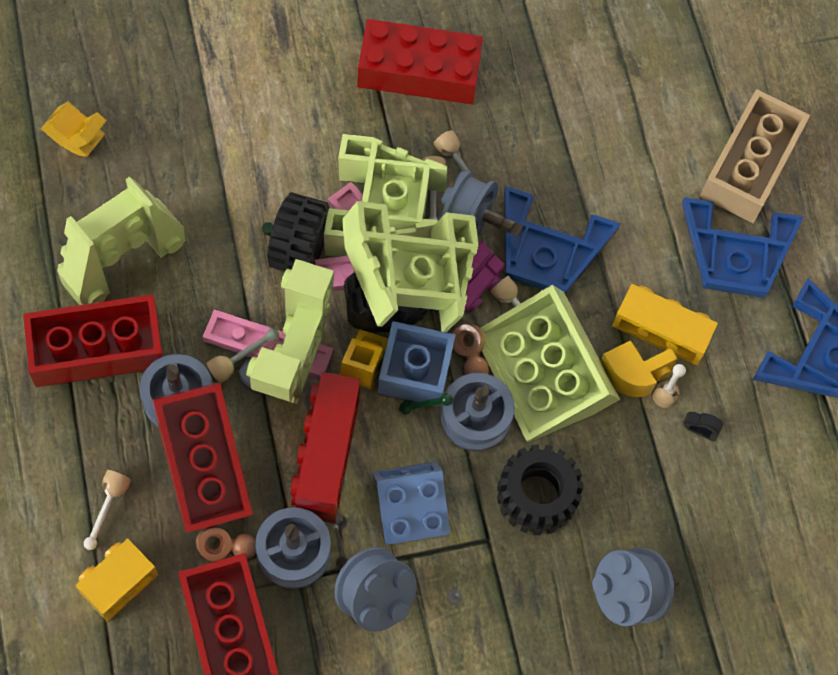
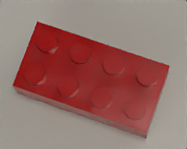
(419, 61)
(92, 340)
(327, 445)
(202, 457)
(227, 618)

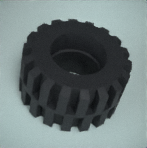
(297, 231)
(360, 314)
(551, 467)

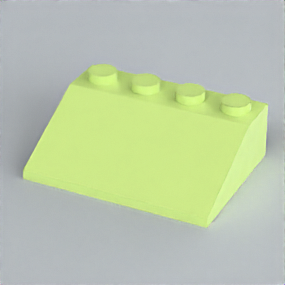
(547, 364)

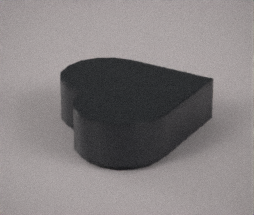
(703, 425)

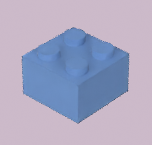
(415, 363)

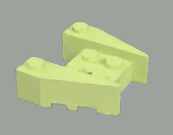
(389, 179)
(109, 233)
(409, 268)
(286, 369)

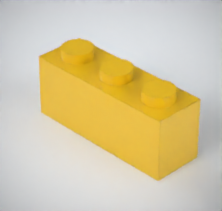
(665, 323)

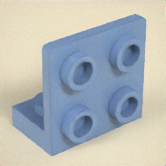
(412, 502)

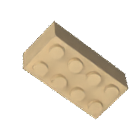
(754, 156)

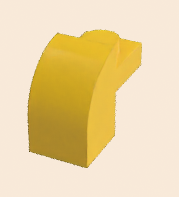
(74, 130)
(364, 358)
(633, 375)

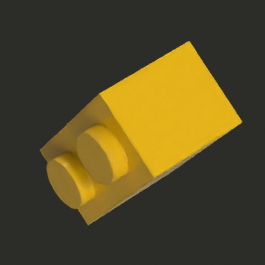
(116, 579)

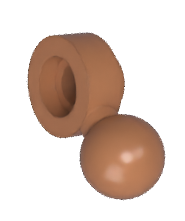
(474, 363)
(240, 544)

